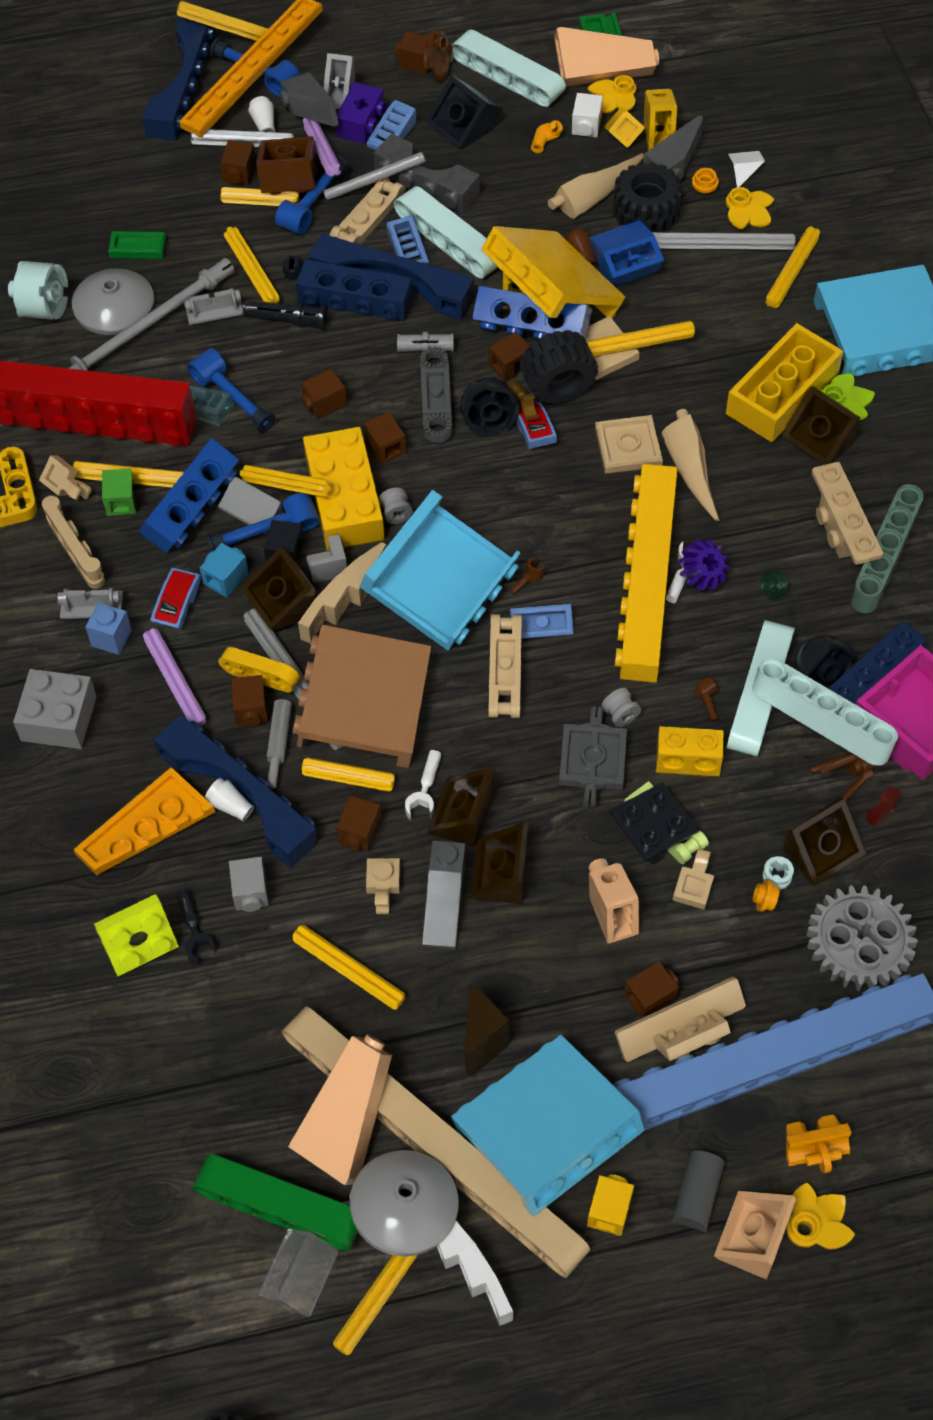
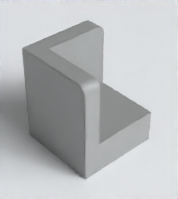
(329, 563)

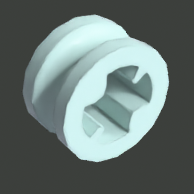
(779, 864)

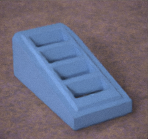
(396, 113)
(401, 226)

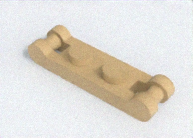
(369, 212)
(78, 551)
(505, 665)

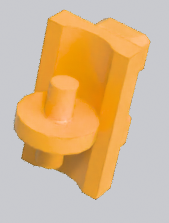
(818, 1145)

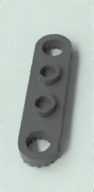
(436, 395)

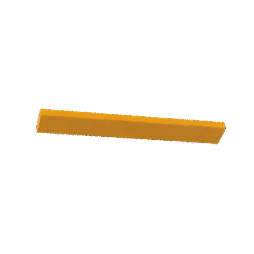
(250, 67)

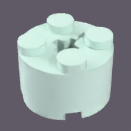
(39, 290)

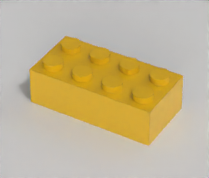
(780, 381)
(352, 504)

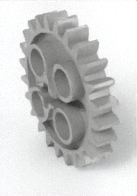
(845, 958)

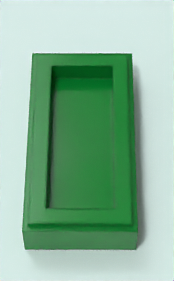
(137, 245)

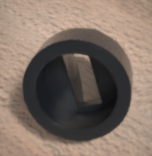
(289, 261)

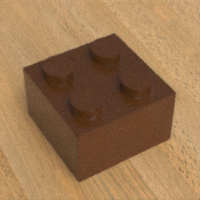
(287, 165)

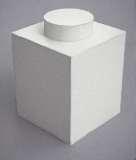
(587, 115)

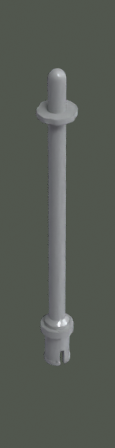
(207, 280)

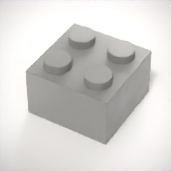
(55, 709)

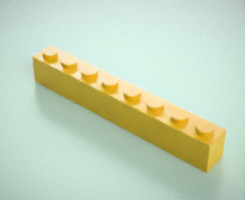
(648, 573)

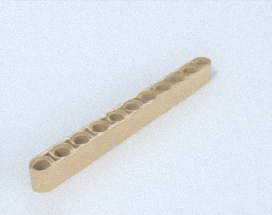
(429, 1134)

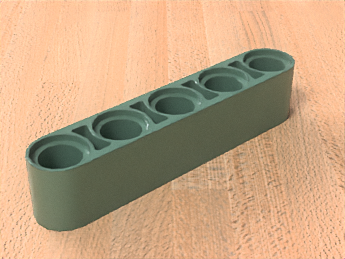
(892, 539)

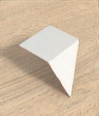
(745, 164)

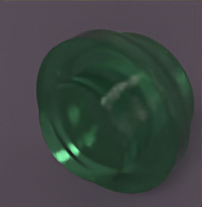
(773, 584)

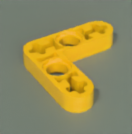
(10, 503)

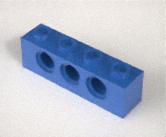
(492, 300)
(211, 460)

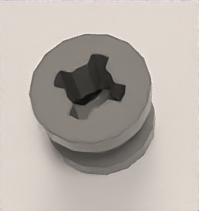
(395, 506)
(621, 707)

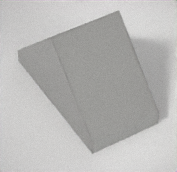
(339, 77)

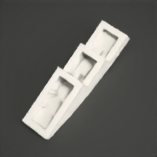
(480, 1278)

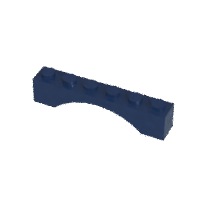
(170, 105)
(444, 290)
(192, 752)

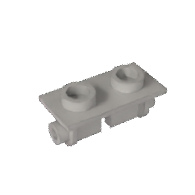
(206, 309)
(81, 604)

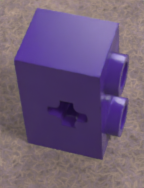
(360, 112)

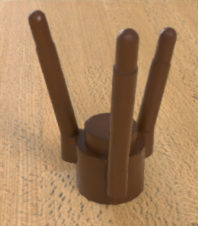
(854, 765)

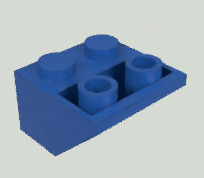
(627, 253)

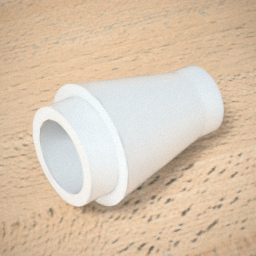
(262, 113)
(227, 798)

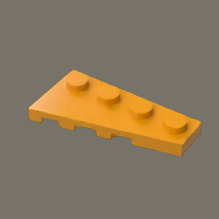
(146, 820)

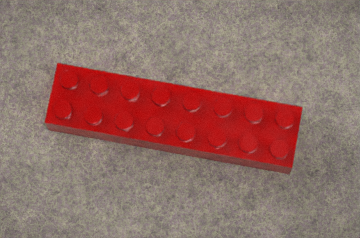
(96, 403)

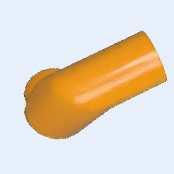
(545, 133)

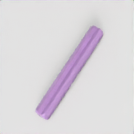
(322, 147)
(174, 677)

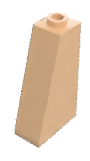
(598, 56)
(345, 1111)

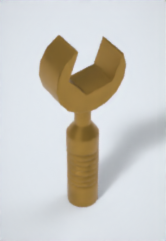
(525, 399)

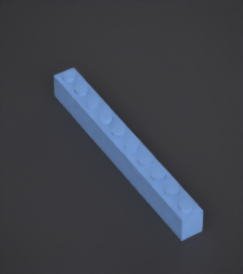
(780, 1051)

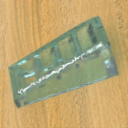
(213, 415)

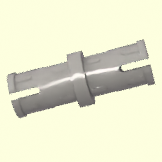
(406, 342)

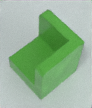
(118, 492)

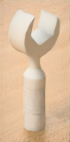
(678, 581)
(422, 798)

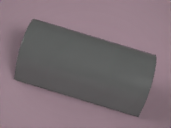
(699, 1190)

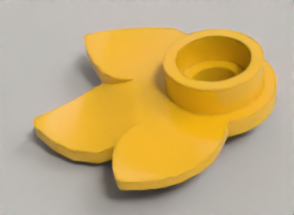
(615, 93)
(748, 208)
(821, 1216)

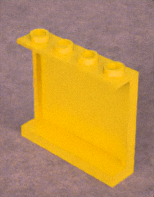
(550, 270)

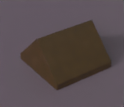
(822, 427)
(279, 591)
(464, 807)
(824, 842)
(501, 865)
(485, 1031)

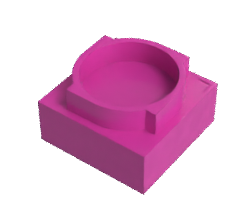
(906, 703)

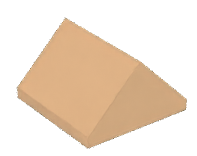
(755, 1231)

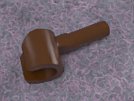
(531, 574)
(703, 691)

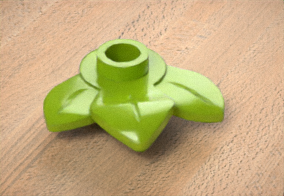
(850, 396)

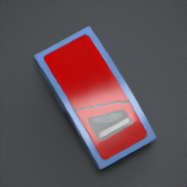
(537, 431)
(174, 598)

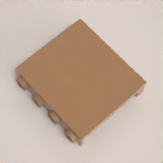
(363, 692)

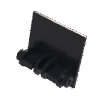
(653, 822)

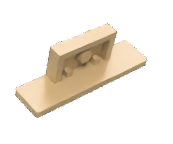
(843, 516)
(684, 1024)

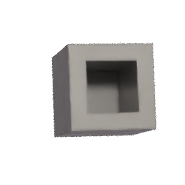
(248, 884)

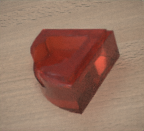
(889, 803)

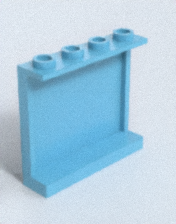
(880, 318)
(438, 573)
(549, 1123)

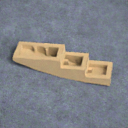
(338, 594)

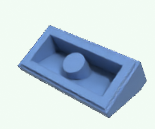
(545, 620)

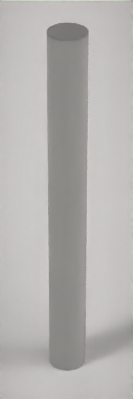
(374, 176)

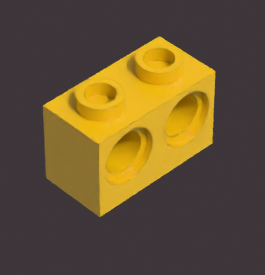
(689, 751)

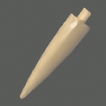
(589, 189)
(688, 455)

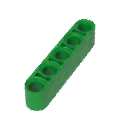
(275, 1201)

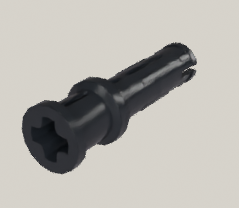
(299, 317)

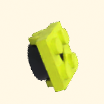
(135, 933)

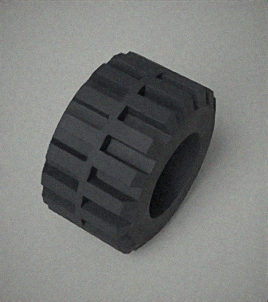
(647, 195)
(558, 367)

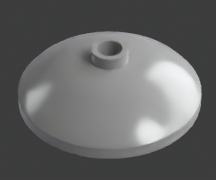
(112, 300)
(404, 1223)

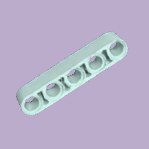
(508, 68)
(446, 230)
(752, 711)
(824, 711)

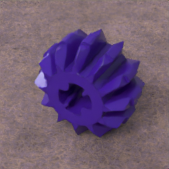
(704, 565)

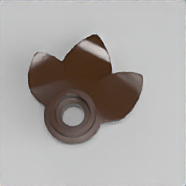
(437, 54)

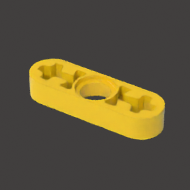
(274, 673)

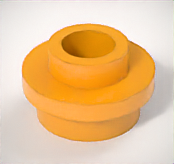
(705, 180)
(766, 895)

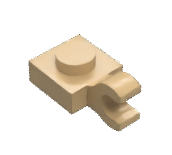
(60, 477)
(383, 880)
(694, 883)

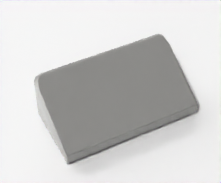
(249, 503)

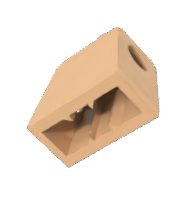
(611, 890)

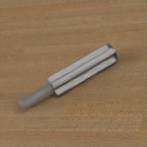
(278, 738)

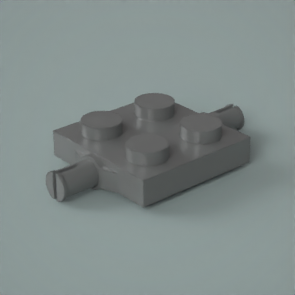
(593, 756)

